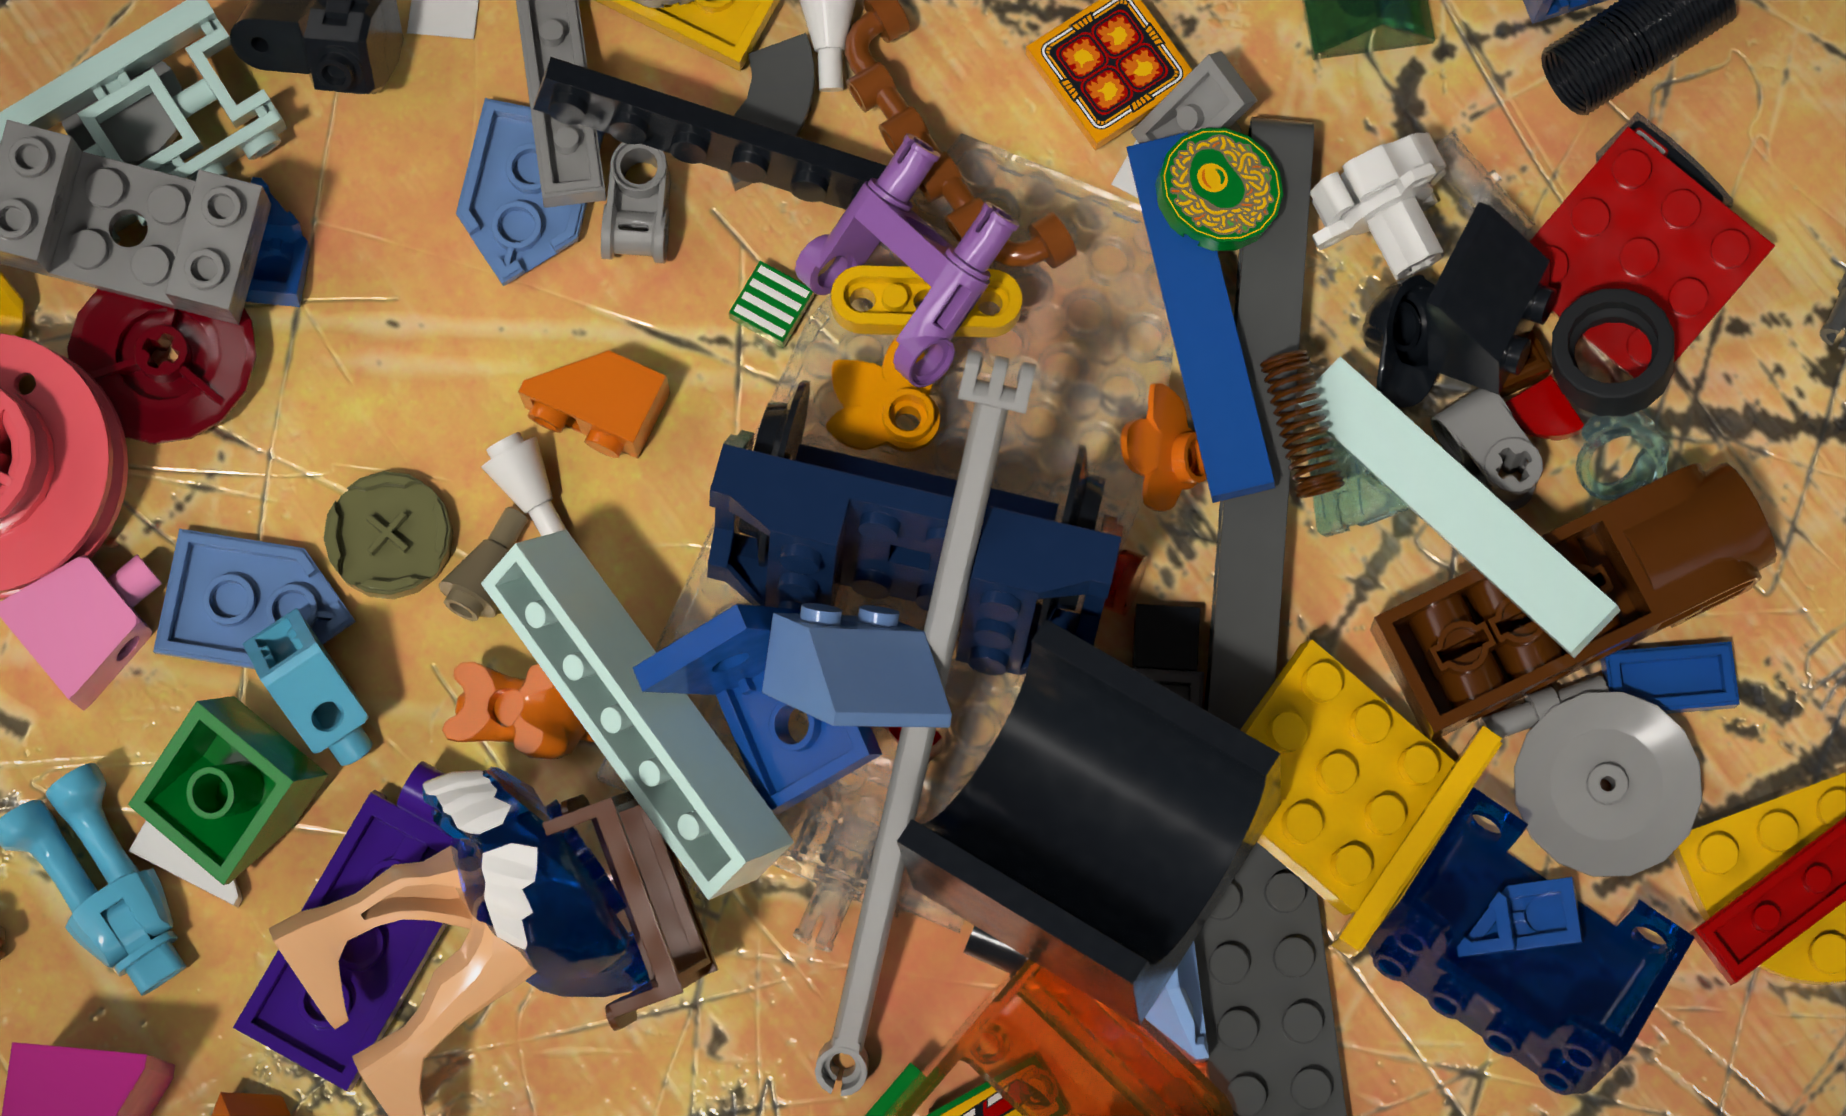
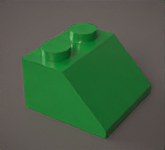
(227, 787)

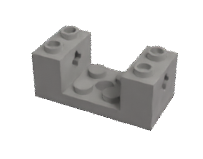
(63, 210)

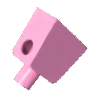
(82, 623)

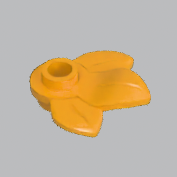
(874, 400)

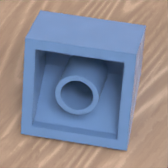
(854, 668)

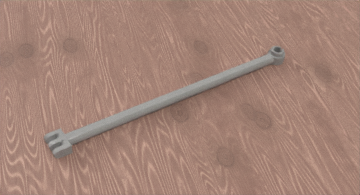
(915, 743)

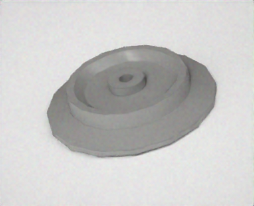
(1650, 777)

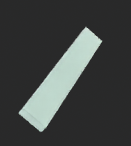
(1461, 509)

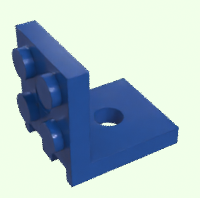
(729, 661)

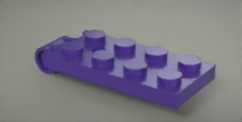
(374, 966)

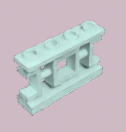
(108, 80)

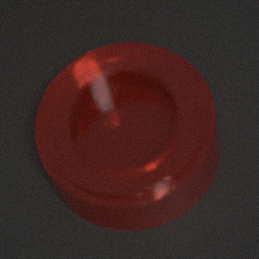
(1125, 581)

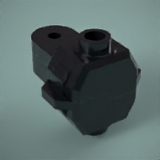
(336, 42)

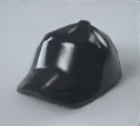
(1398, 336)

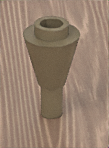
(463, 584)

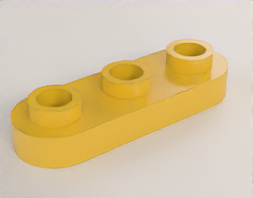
(897, 290)

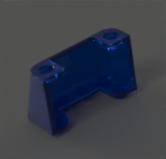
(1551, 1009)

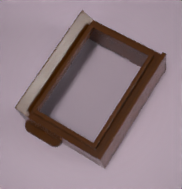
(655, 897)

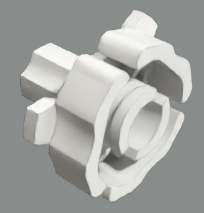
(1385, 196)

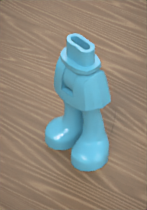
(128, 918)

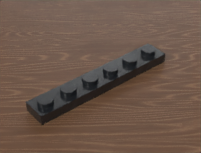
(702, 135)

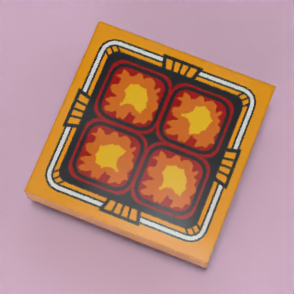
(1108, 67)

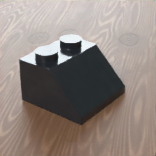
(1487, 303)

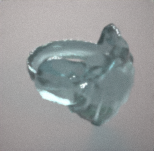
(1647, 466)

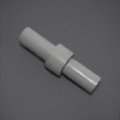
(1536, 706)

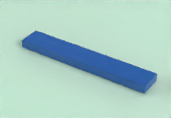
(1204, 343)

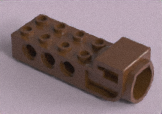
(1652, 552)

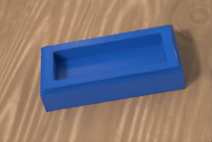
(1676, 676)

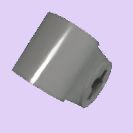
(636, 214)
(1487, 438)

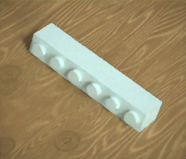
(650, 738)

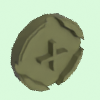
(388, 535)

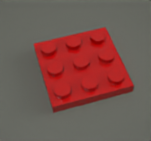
(1647, 231)

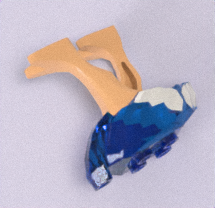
(533, 910)

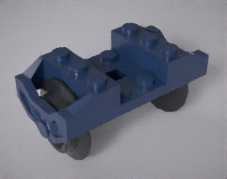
(882, 530)

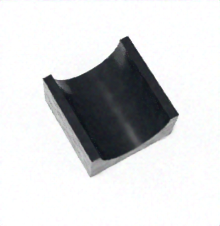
(1098, 824)

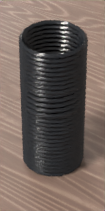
(1597, 65)

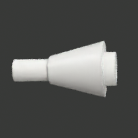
(828, 27)
(522, 475)

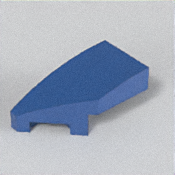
(281, 258)
(1527, 919)

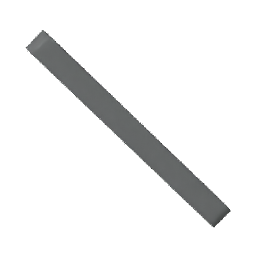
(1254, 525)

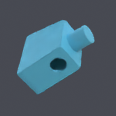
(310, 688)

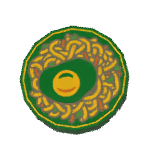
(1219, 189)

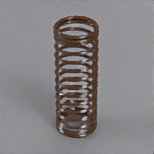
(1309, 485)

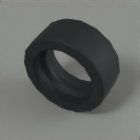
(1613, 307)

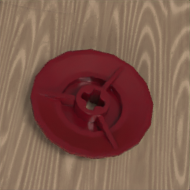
(178, 399)

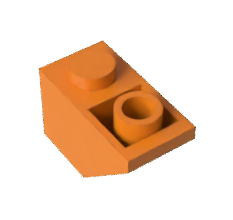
(599, 397)

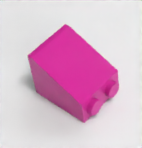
(83, 1082)

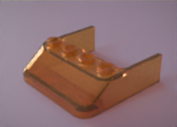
(1067, 1056)

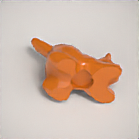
(514, 712)

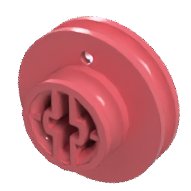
(57, 464)

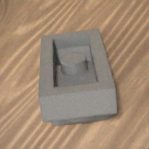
(1206, 98)

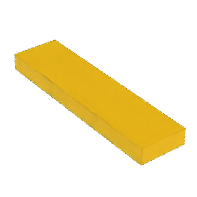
(1418, 842)

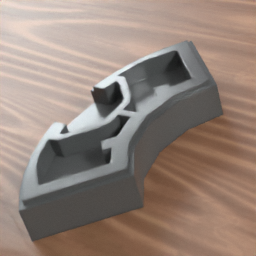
(779, 88)

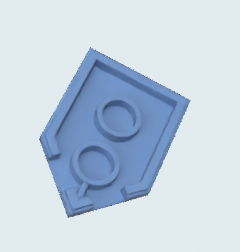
(504, 196)
(236, 587)

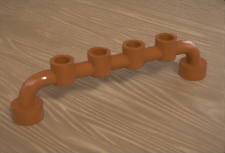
(874, 86)

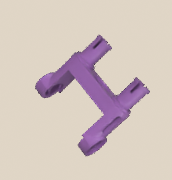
(955, 275)

